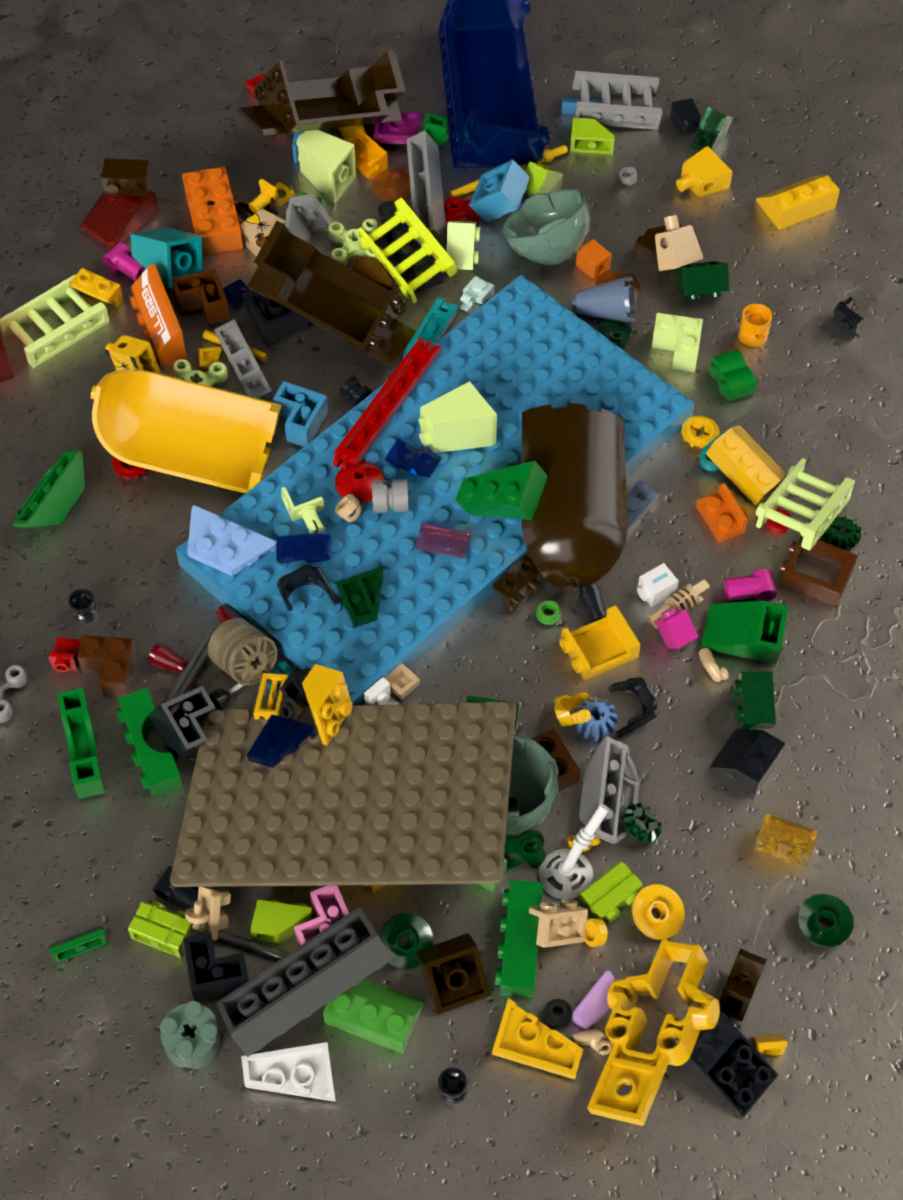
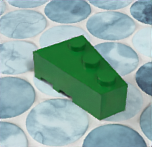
(504, 492)

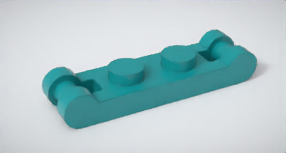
(435, 323)

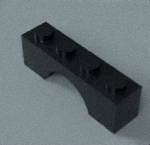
(406, 251)

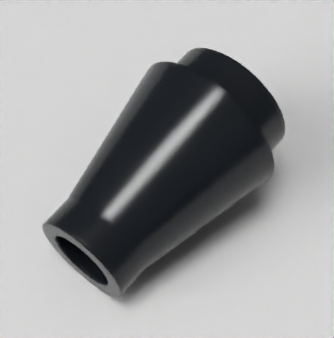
(593, 600)

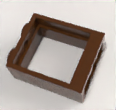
(814, 587)

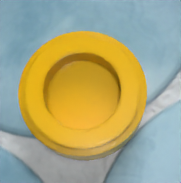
(596, 932)

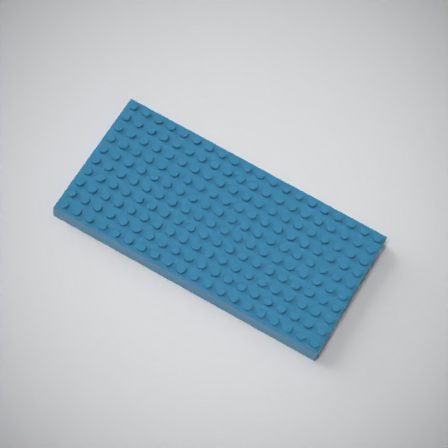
(519, 356)

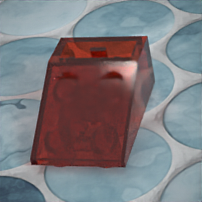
(119, 216)

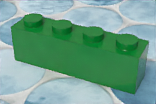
(520, 947)

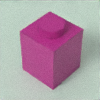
(676, 628)

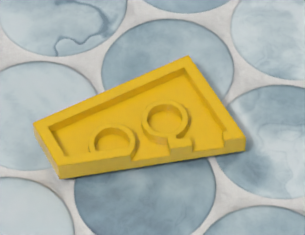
(532, 1043)

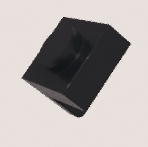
(847, 319)

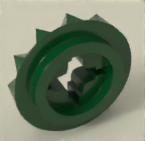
(849, 539)
(636, 827)

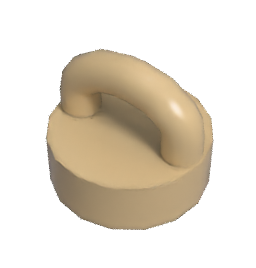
(347, 506)

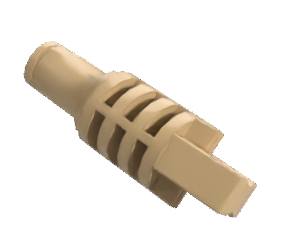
(685, 598)

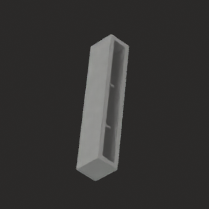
(427, 185)

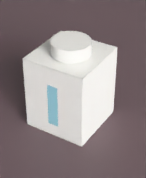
(657, 585)

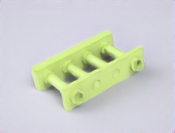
(61, 337)
(819, 519)

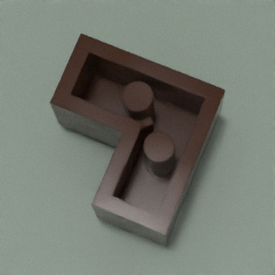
(204, 292)
(112, 659)

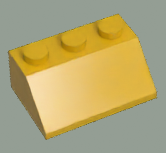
(800, 201)
(746, 464)

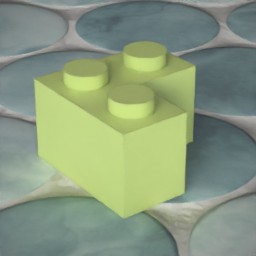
(461, 243)
(678, 335)

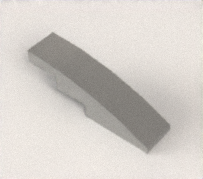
(243, 361)

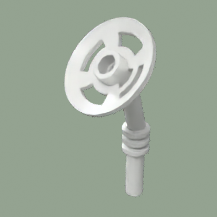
(568, 857)

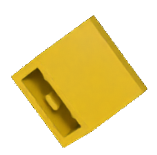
(327, 700)

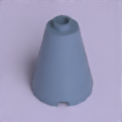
(608, 300)

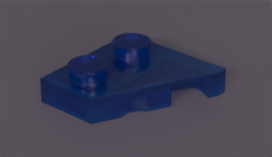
(279, 739)

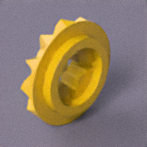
(695, 424)

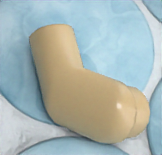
(595, 1039)

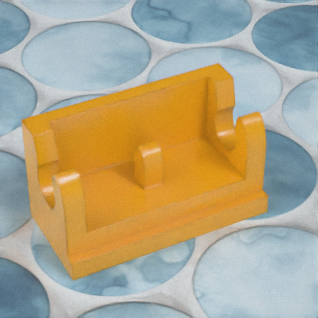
(369, 156)

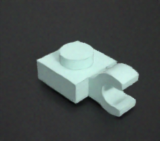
(476, 292)

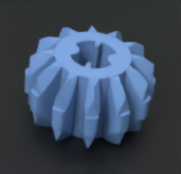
(605, 721)

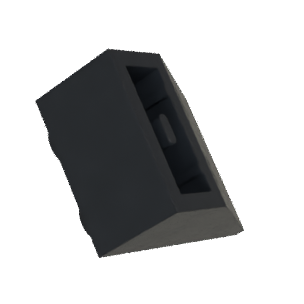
(730, 1066)

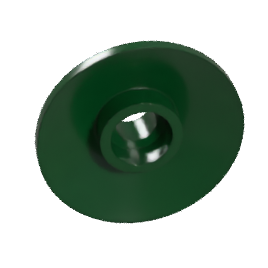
(833, 912)
(418, 935)

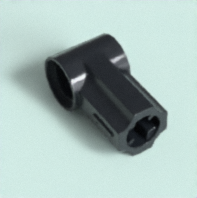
(182, 895)

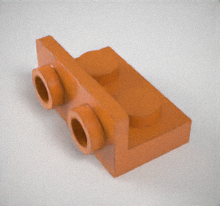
(723, 514)

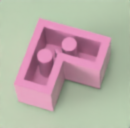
(328, 908)

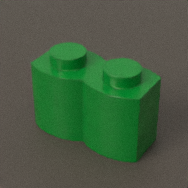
(733, 375)

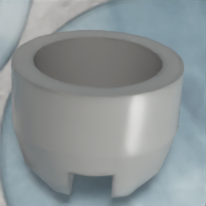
(625, 176)

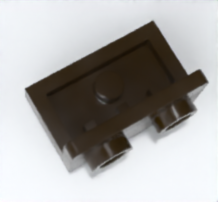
(518, 584)

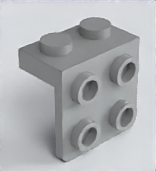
(306, 216)

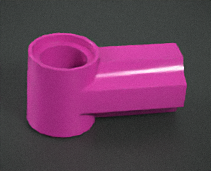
(121, 259)
(757, 585)

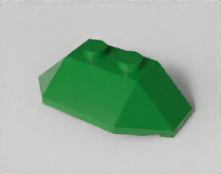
(54, 493)

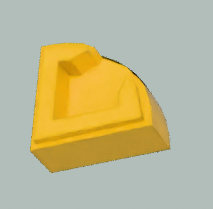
(208, 356)

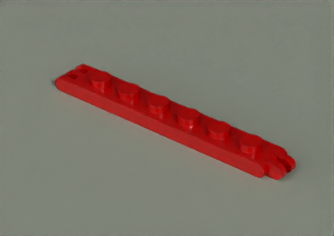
(385, 404)

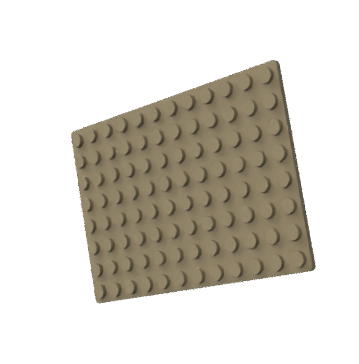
(385, 803)

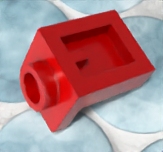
(65, 654)

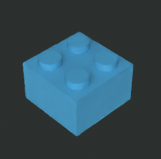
(499, 191)

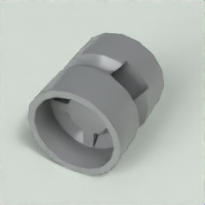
(390, 496)

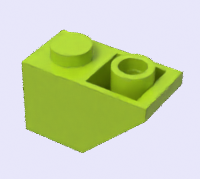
(276, 921)

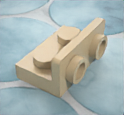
(560, 923)

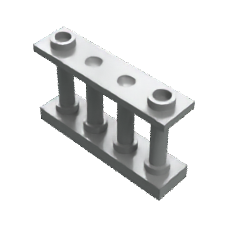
(613, 114)

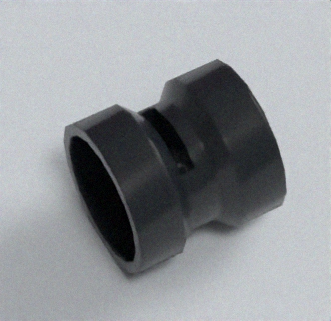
(354, 391)
(83, 606)
(452, 1080)

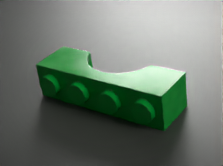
(81, 743)
(158, 767)

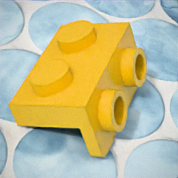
(98, 287)

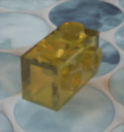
(786, 840)

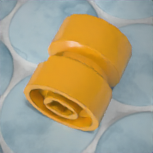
(755, 325)

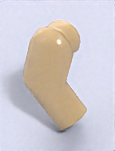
(709, 663)

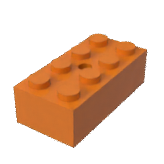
(212, 210)

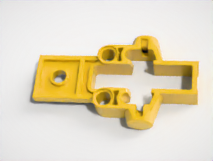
(627, 1025)

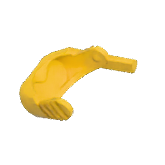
(566, 704)

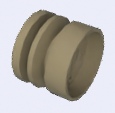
(242, 651)

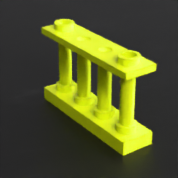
(429, 247)

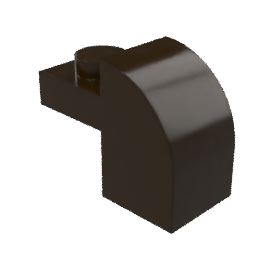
(741, 984)

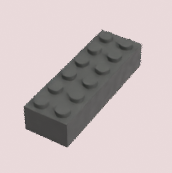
(303, 981)

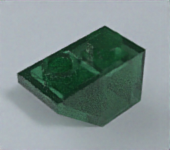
(711, 130)

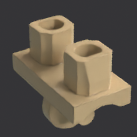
(206, 911)

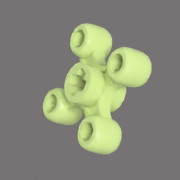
(350, 241)
(216, 375)

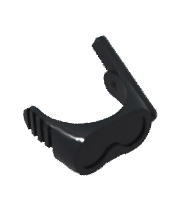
(304, 576)
(639, 689)

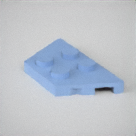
(224, 543)

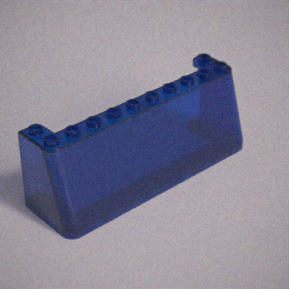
(489, 84)

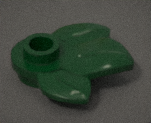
(617, 334)
(525, 848)

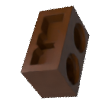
(566, 764)

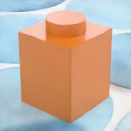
(593, 259)

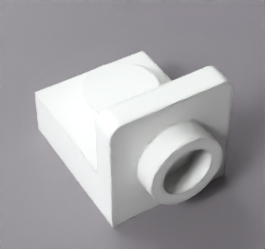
(379, 694)

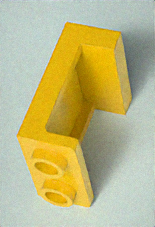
(600, 645)

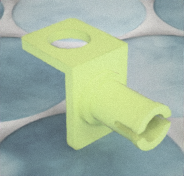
(307, 511)

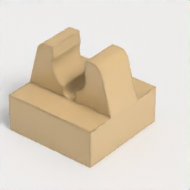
(402, 681)

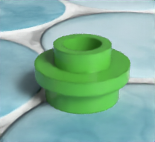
(551, 607)

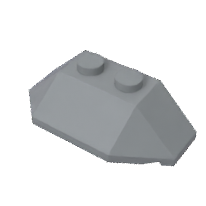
(612, 782)

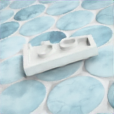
(292, 1071)

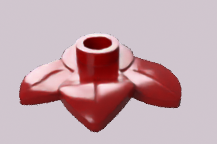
(459, 211)

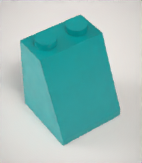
(172, 251)

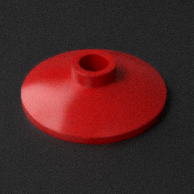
(348, 483)

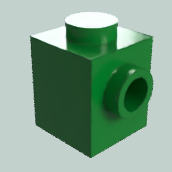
(436, 127)

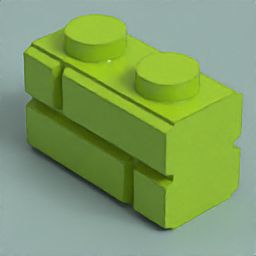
(610, 893)
(161, 928)

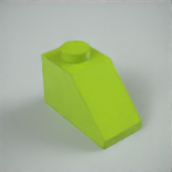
(591, 137)
(541, 178)

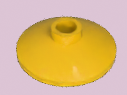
(669, 910)

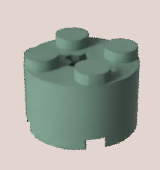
(187, 1020)

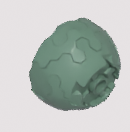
(549, 226)
(531, 786)

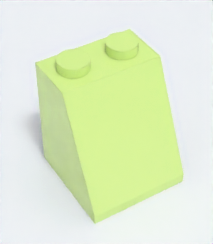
(326, 162)
(458, 421)

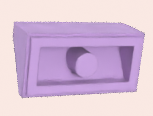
(594, 1004)

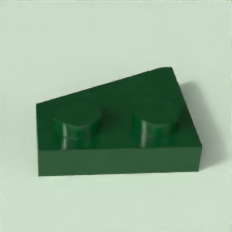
(362, 596)

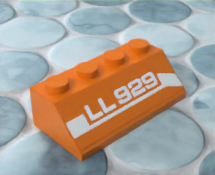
(157, 317)

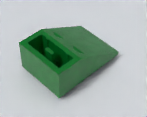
(746, 629)

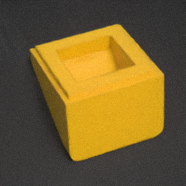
(770, 1044)

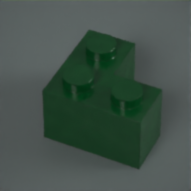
(754, 700)

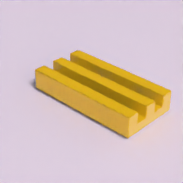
(266, 713)

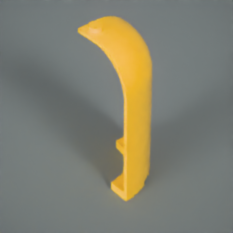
(184, 428)

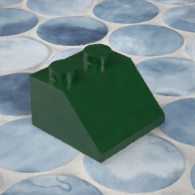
(703, 279)

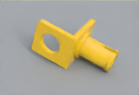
(267, 192)

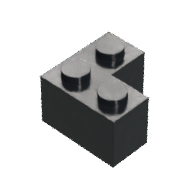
(179, 719)
(210, 975)

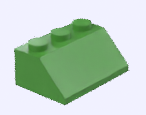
(375, 1014)

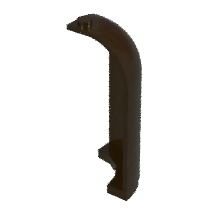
(584, 502)

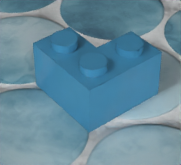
(303, 412)

